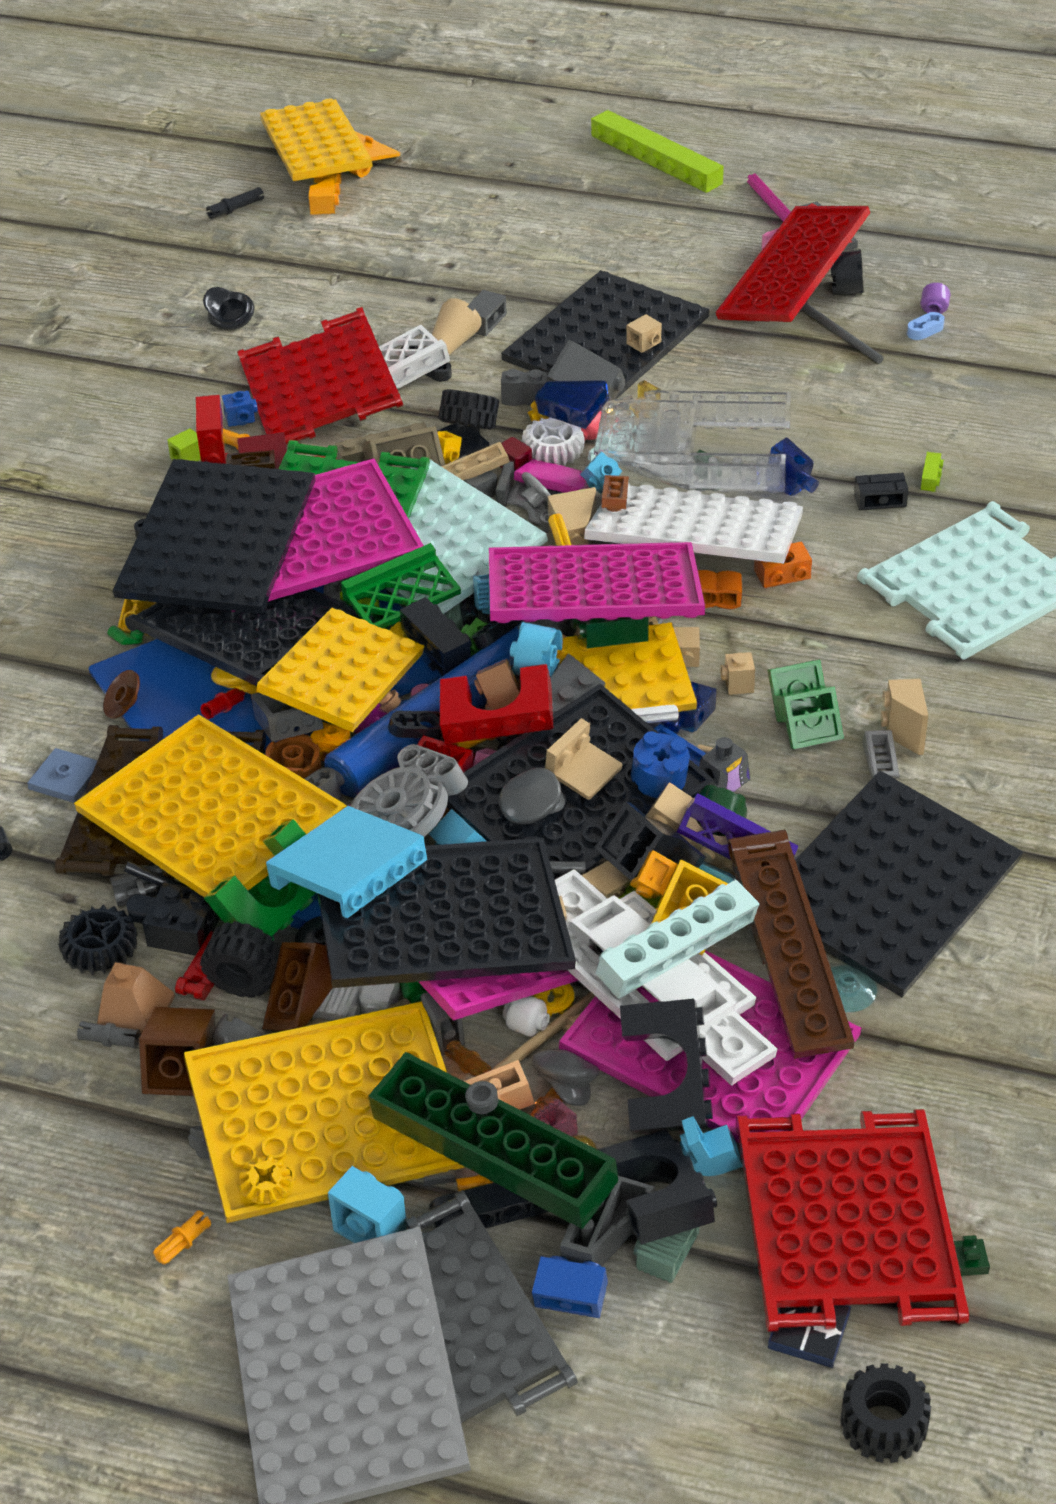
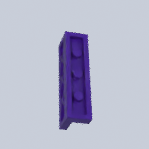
(720, 820)

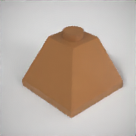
(131, 997)

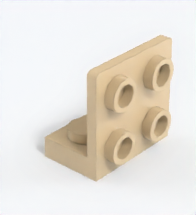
(580, 763)

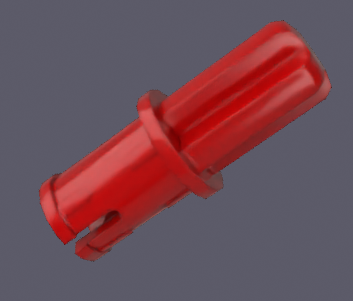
(222, 703)

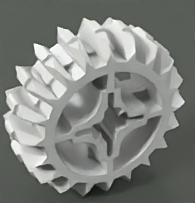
(554, 441)

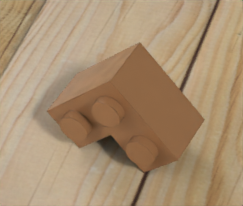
(498, 685)

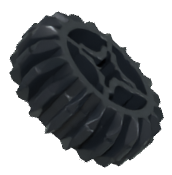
(97, 939)

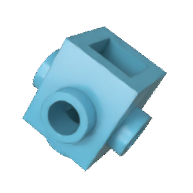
(597, 469)

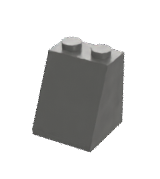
(580, 364)

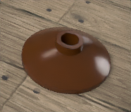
(121, 694)

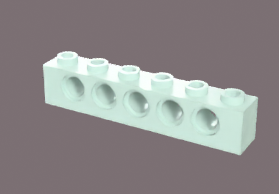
(676, 938)

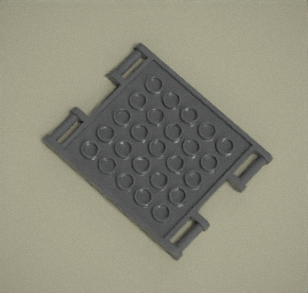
(485, 1317)

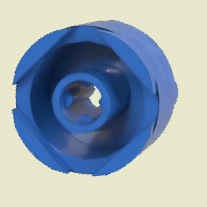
(658, 761)

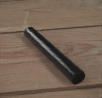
(148, 875)

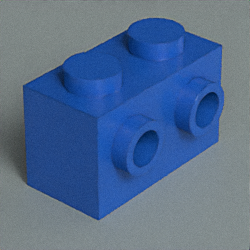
(570, 1286)

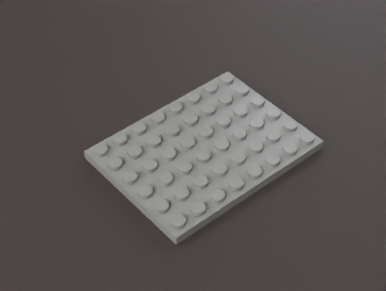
(346, 1373)

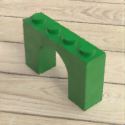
(236, 904)

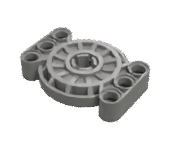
(414, 792)

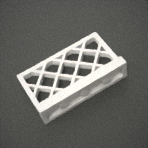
(419, 361)

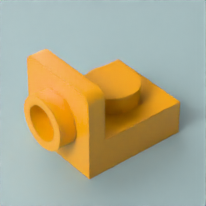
(654, 876)

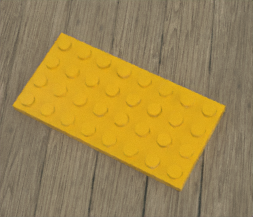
(315, 139)

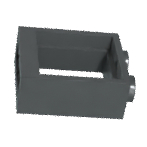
(281, 722)

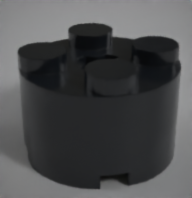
(848, 273)

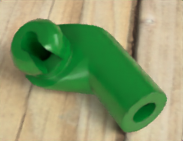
(123, 638)

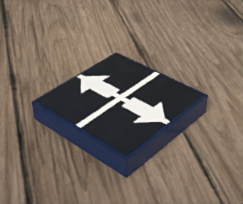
(813, 1342)

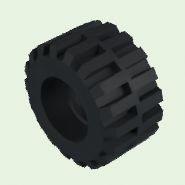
(468, 409)
(240, 959)
(879, 1436)

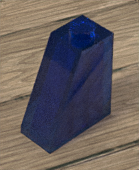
(572, 400)

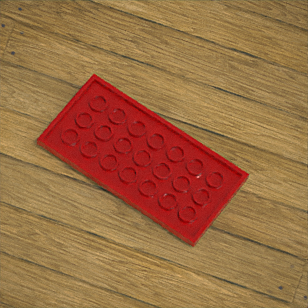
(792, 263)

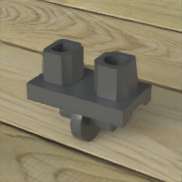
(127, 885)

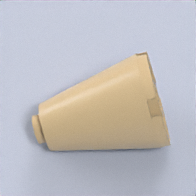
(456, 323)

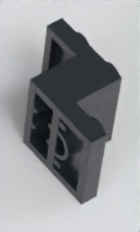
(635, 835)

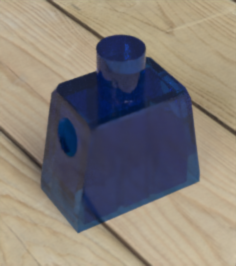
(797, 468)
(693, 719)

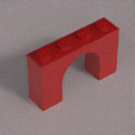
(210, 429)
(527, 713)

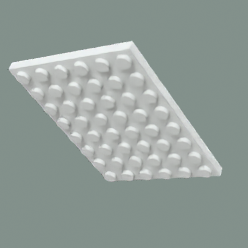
(710, 522)

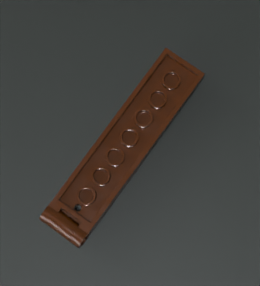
(791, 945)

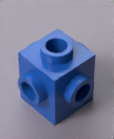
(239, 408)

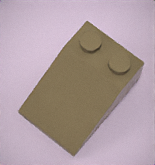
(408, 444)

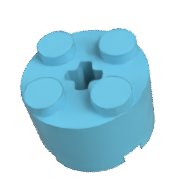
(536, 647)

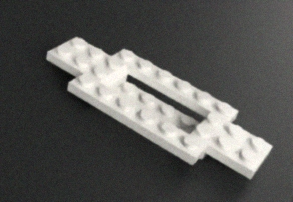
(731, 1042)

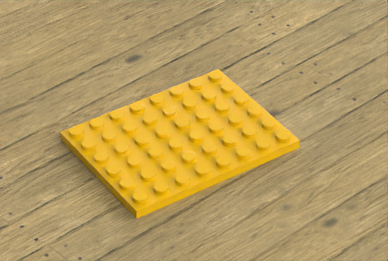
(205, 806)
(309, 1104)

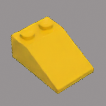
(684, 887)

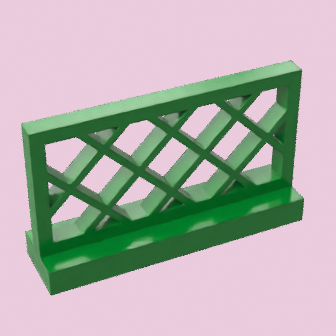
(391, 575)

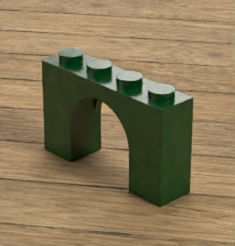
(602, 632)

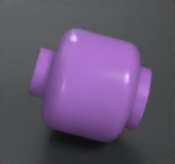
(935, 298)

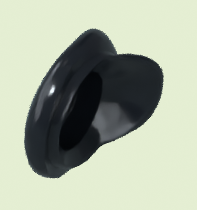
(228, 308)

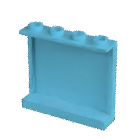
(349, 858)

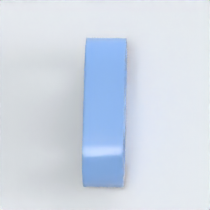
(925, 326)

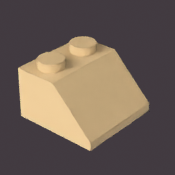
(906, 713)

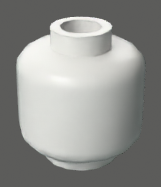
(526, 1016)

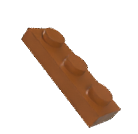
(615, 492)

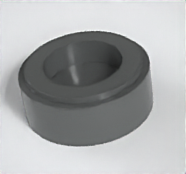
(482, 1097)

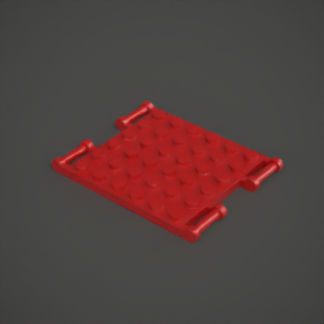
(320, 378)
(849, 1219)

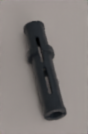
(227, 205)

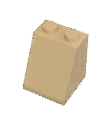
(577, 511)

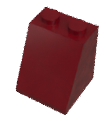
(263, 443)

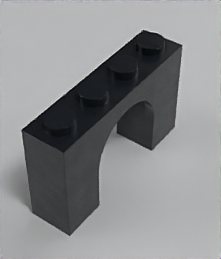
(679, 1023)
(670, 1210)

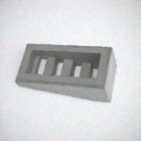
(885, 739)

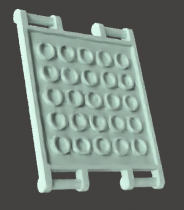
(971, 580)

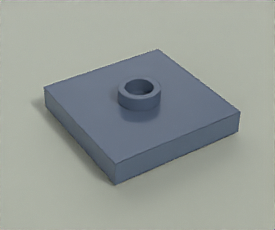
(63, 775)

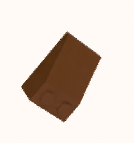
(298, 986)

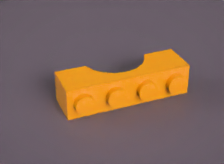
(325, 194)

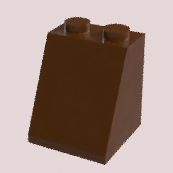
(163, 1047)

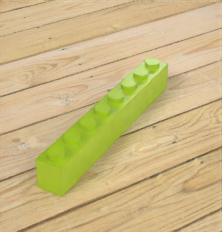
(657, 151)

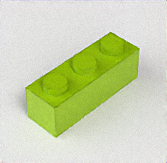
(932, 471)

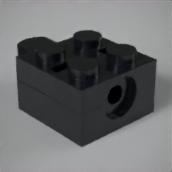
(174, 919)

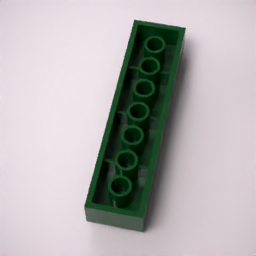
(499, 1145)

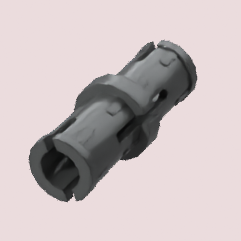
(108, 1034)

